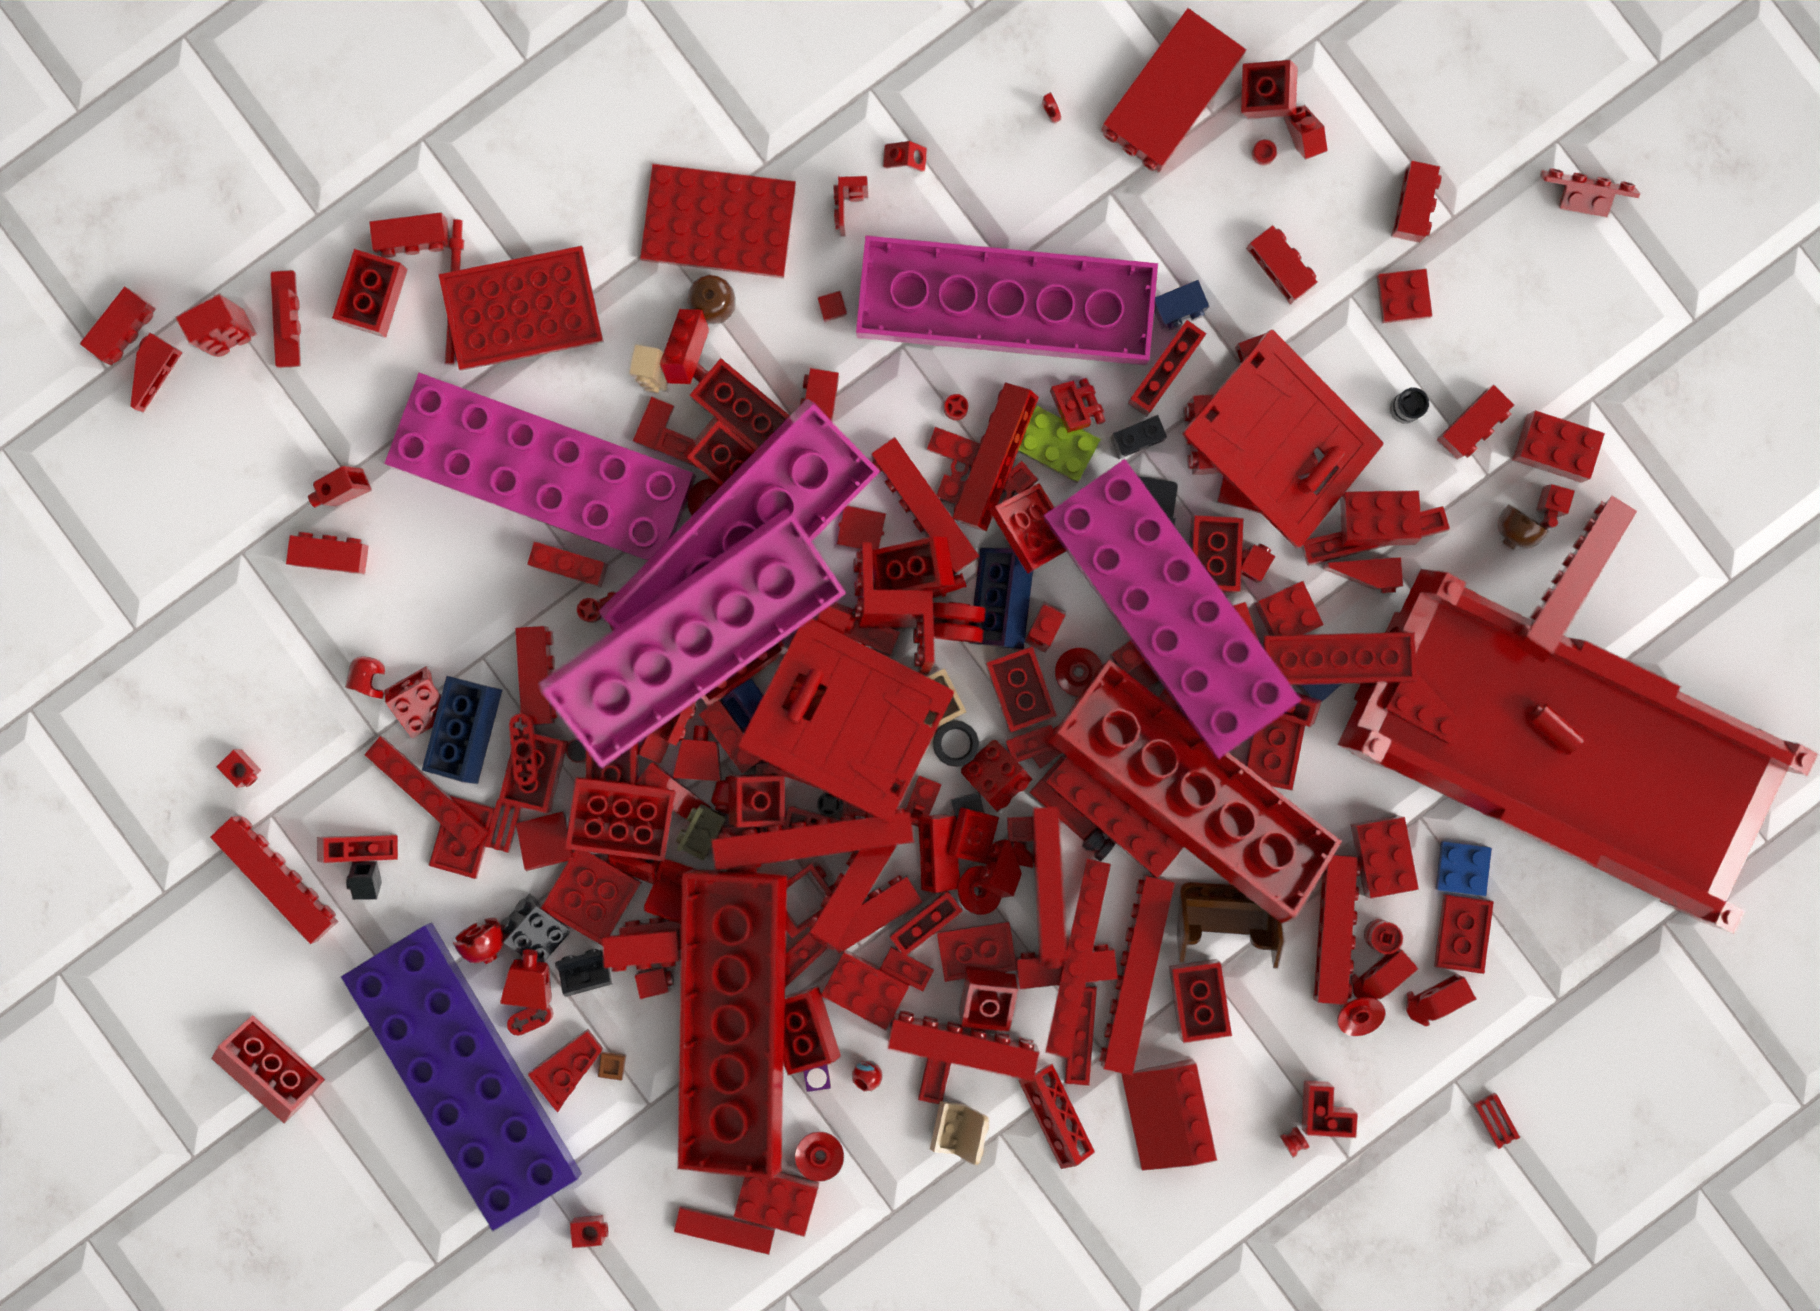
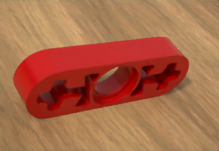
(531, 742)

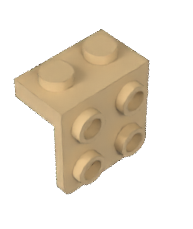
(960, 1131)

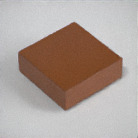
(612, 1066)

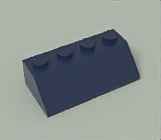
(1005, 593)
(462, 730)

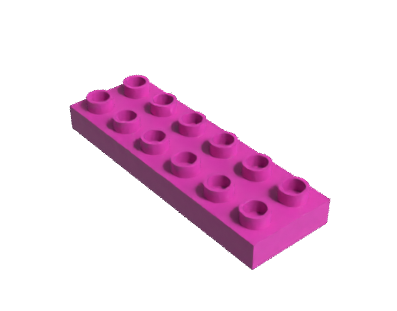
(1007, 300)
(539, 468)
(798, 468)
(1171, 609)
(692, 638)

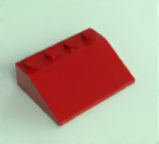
(620, 819)
(1169, 1116)

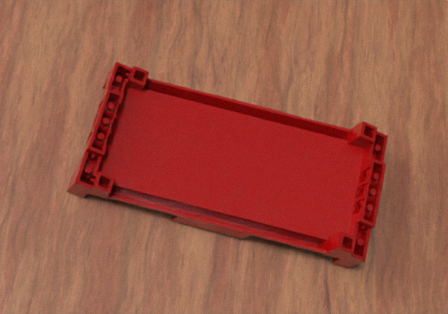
(1651, 795)

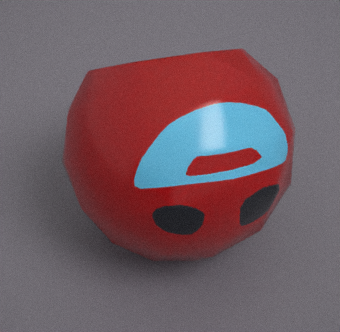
(867, 1075)

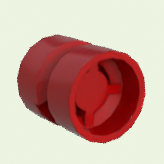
(1383, 936)

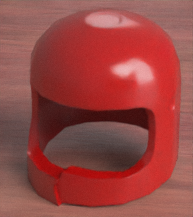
(361, 675)

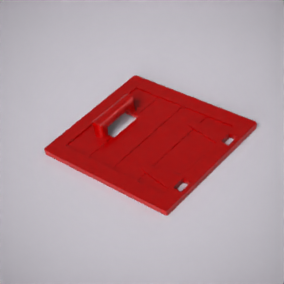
(1269, 428)
(863, 727)

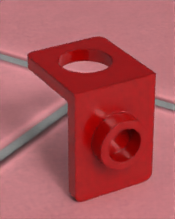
(902, 154)

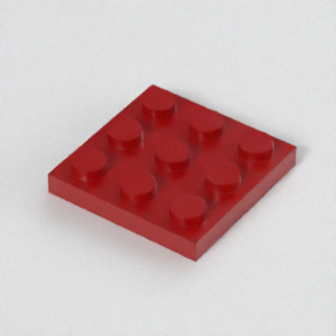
(1025, 529)
(591, 895)

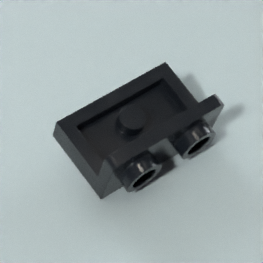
(583, 972)

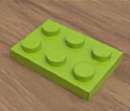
(1053, 447)

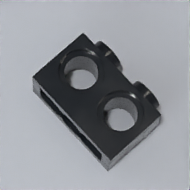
(1138, 437)

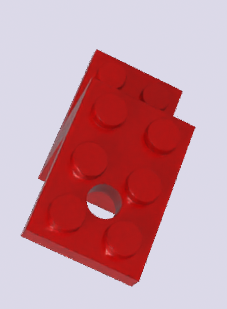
(894, 609)

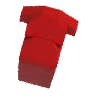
(1383, 976)
(1439, 1000)

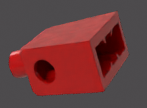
(339, 487)
(1045, 627)
(698, 757)
(528, 983)

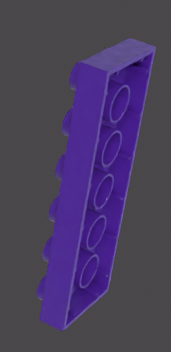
(462, 1076)

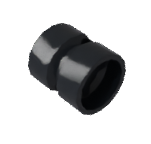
(1409, 405)

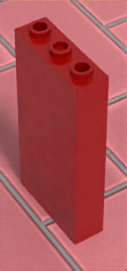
(1173, 90)
(1049, 887)

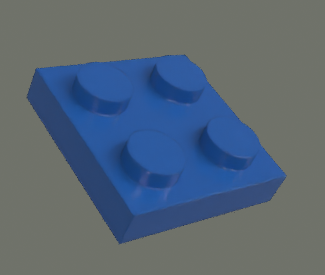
(1463, 868)

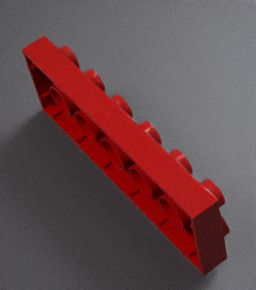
(1203, 803)
(732, 1022)

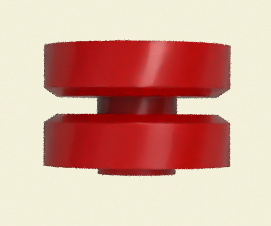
(957, 622)

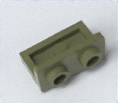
(702, 830)

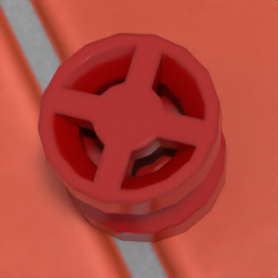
(958, 403)
(586, 608)
(1294, 1141)

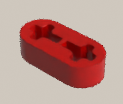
(532, 1024)

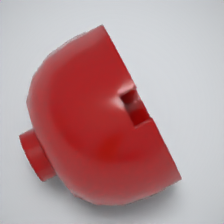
(480, 942)

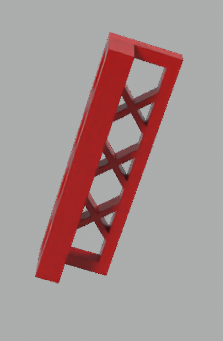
(1053, 1120)

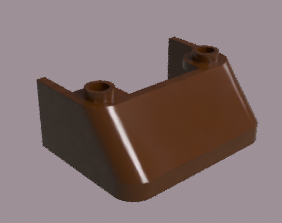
(1225, 910)

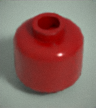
(720, 796)

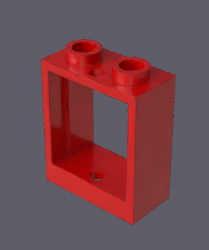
(819, 874)

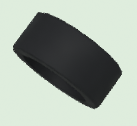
(974, 743)

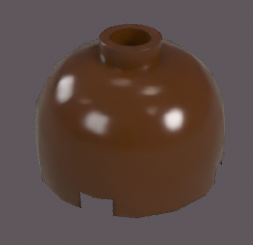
(713, 297)
(1519, 529)

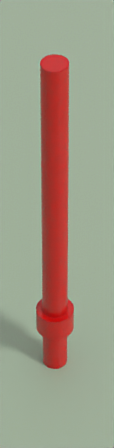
(456, 245)

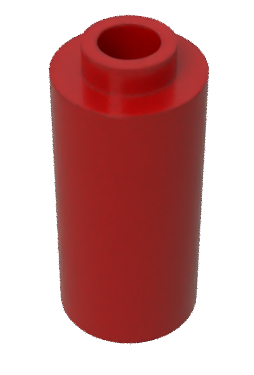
(1556, 728)

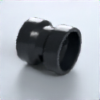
(829, 804)
(1096, 843)

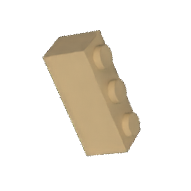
(647, 370)

